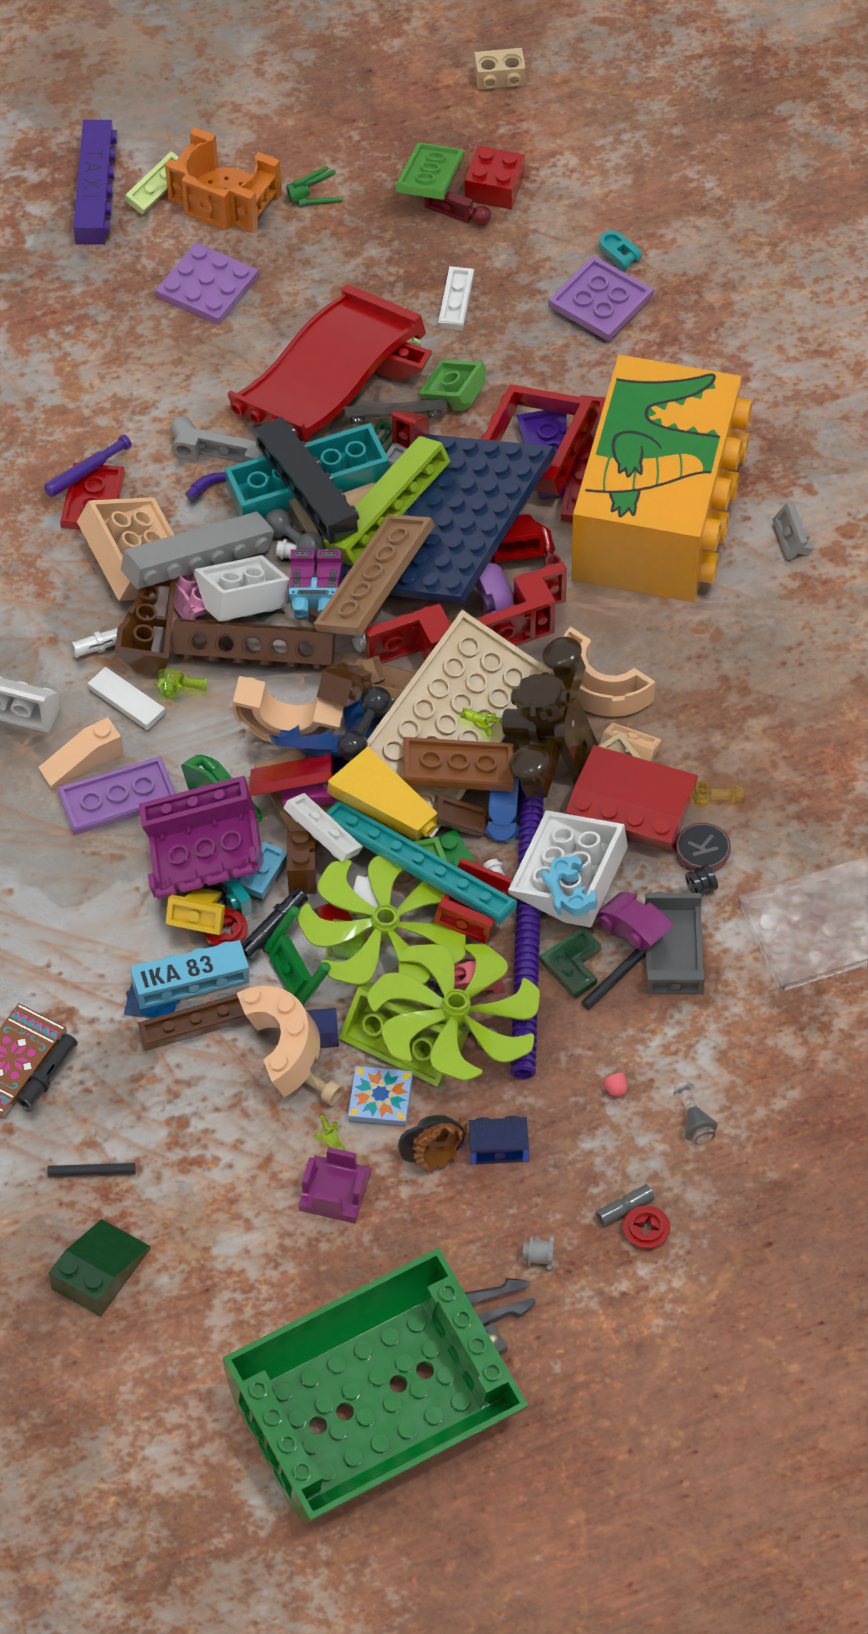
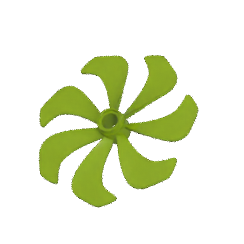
(362, 966)
(453, 1009)

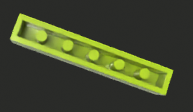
(393, 493)

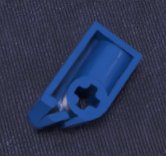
(503, 815)

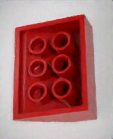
(635, 793)

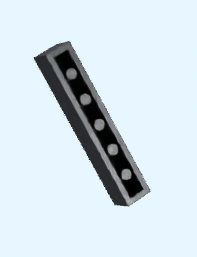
(307, 480)

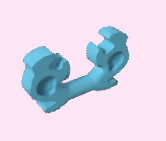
(567, 869)

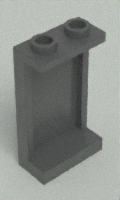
(676, 958)

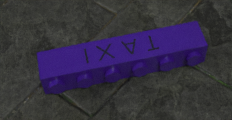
(94, 182)

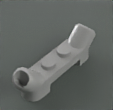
(192, 442)

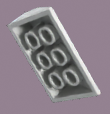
(594, 841)

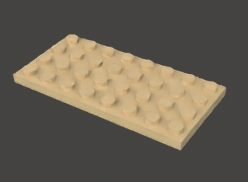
(464, 670)

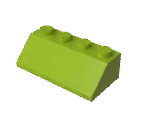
(364, 1031)

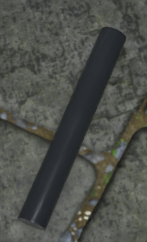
(613, 979)
(91, 1169)

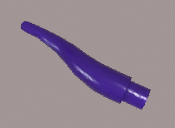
(203, 483)

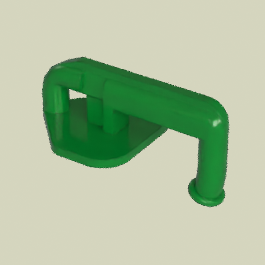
(213, 773)

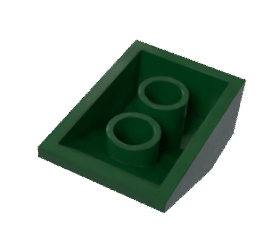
(97, 1266)

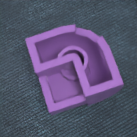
(494, 589)

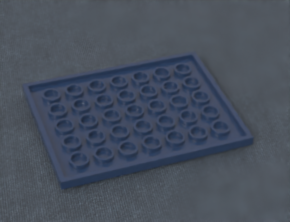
(472, 512)

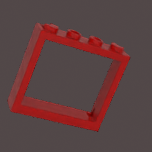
(573, 441)

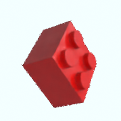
(494, 177)

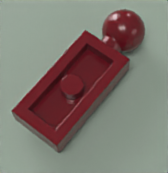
(459, 208)

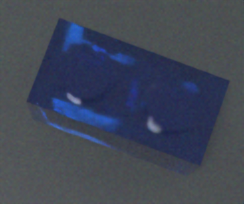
(498, 1140)

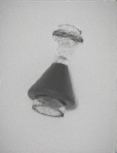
(699, 1126)

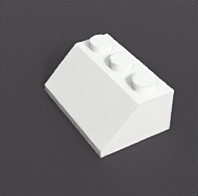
(242, 588)
(28, 705)

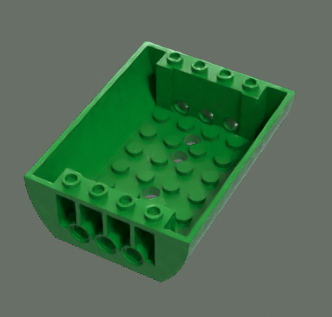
(347, 1359)

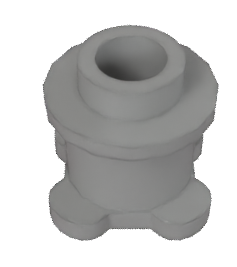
(539, 1251)

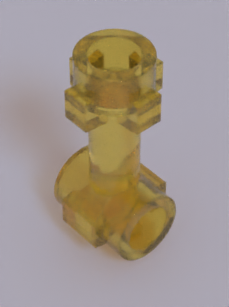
(704, 792)

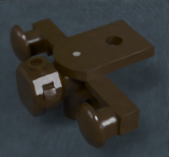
(549, 708)

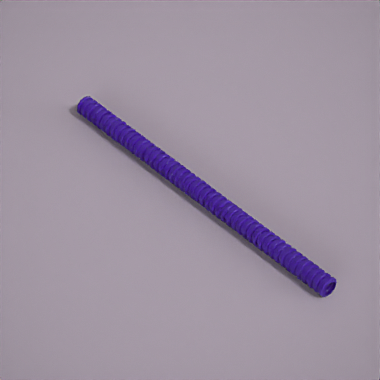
(527, 936)

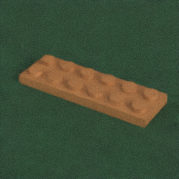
(374, 575)

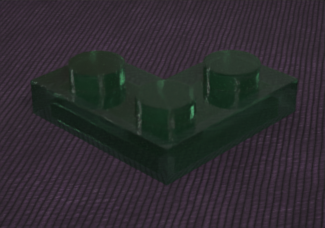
(567, 959)

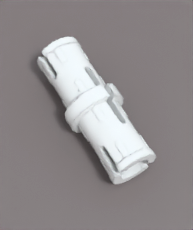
(94, 643)

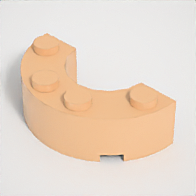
(609, 693)
(269, 716)
(299, 1038)

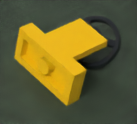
(198, 910)

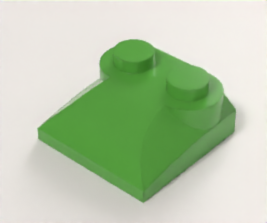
(456, 382)

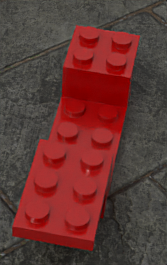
(520, 623)

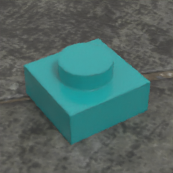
(238, 898)

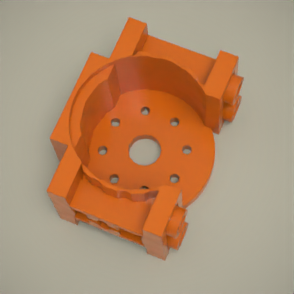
(221, 194)

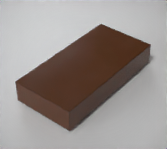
(460, 815)

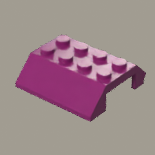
(201, 837)

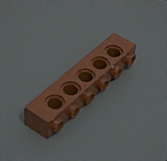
(186, 629)

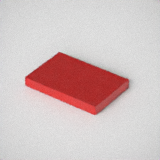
(100, 484)
(291, 774)

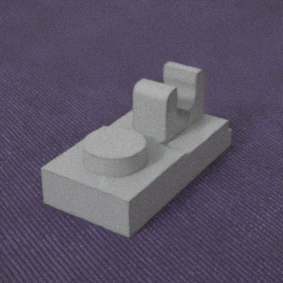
(791, 532)

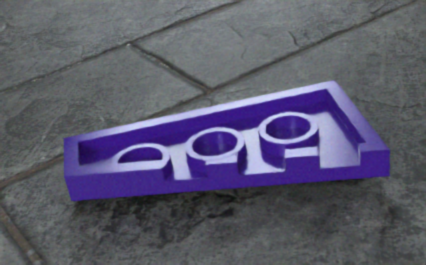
(543, 429)

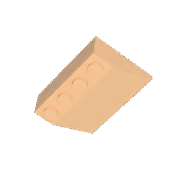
(117, 526)

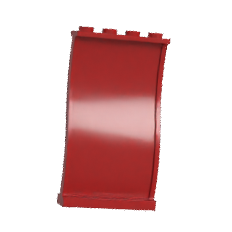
(328, 362)

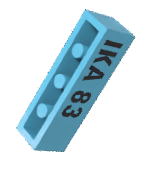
(189, 974)

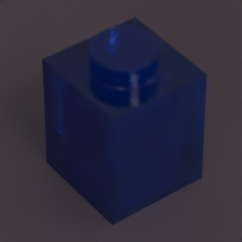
(327, 1026)

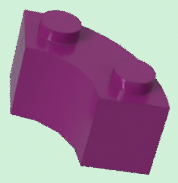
(633, 920)

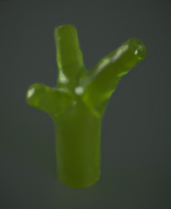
(481, 719)
(330, 1134)

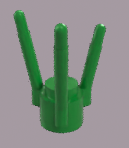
(299, 189)

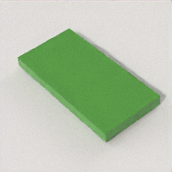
(430, 171)

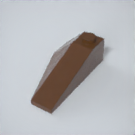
(147, 628)

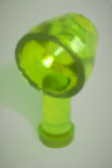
(171, 681)

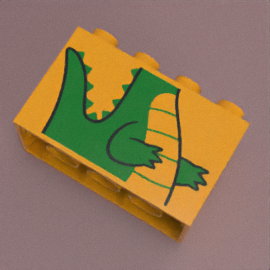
(660, 479)

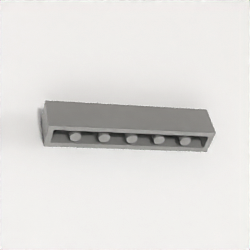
(196, 549)

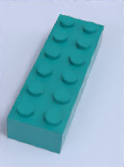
(348, 456)

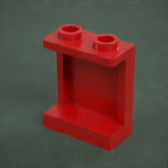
(462, 918)

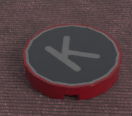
(702, 845)

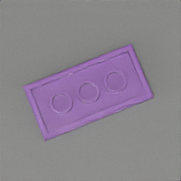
(114, 794)

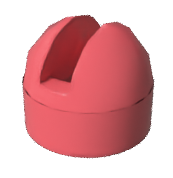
(616, 1084)

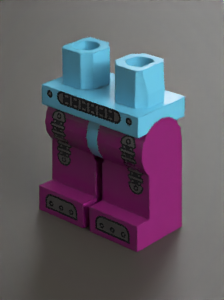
(305, 588)

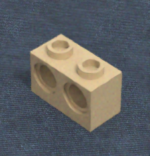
(499, 68)

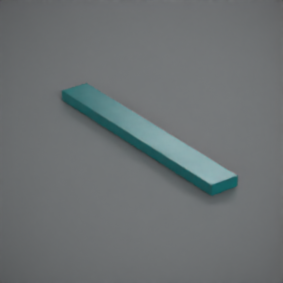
(423, 863)

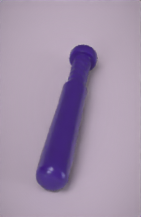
(85, 467)

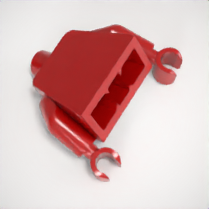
(526, 540)

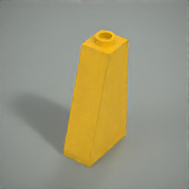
(383, 795)

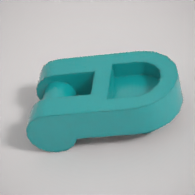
(613, 243)

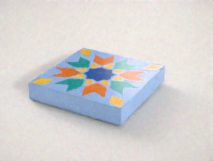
(380, 1096)

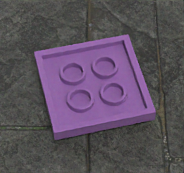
(207, 283)
(600, 298)

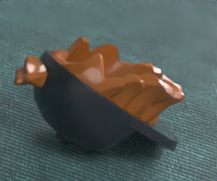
(433, 1141)

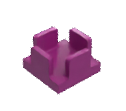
(334, 1185)

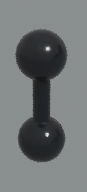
(376, 703)

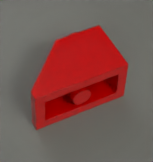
(404, 362)
(408, 427)

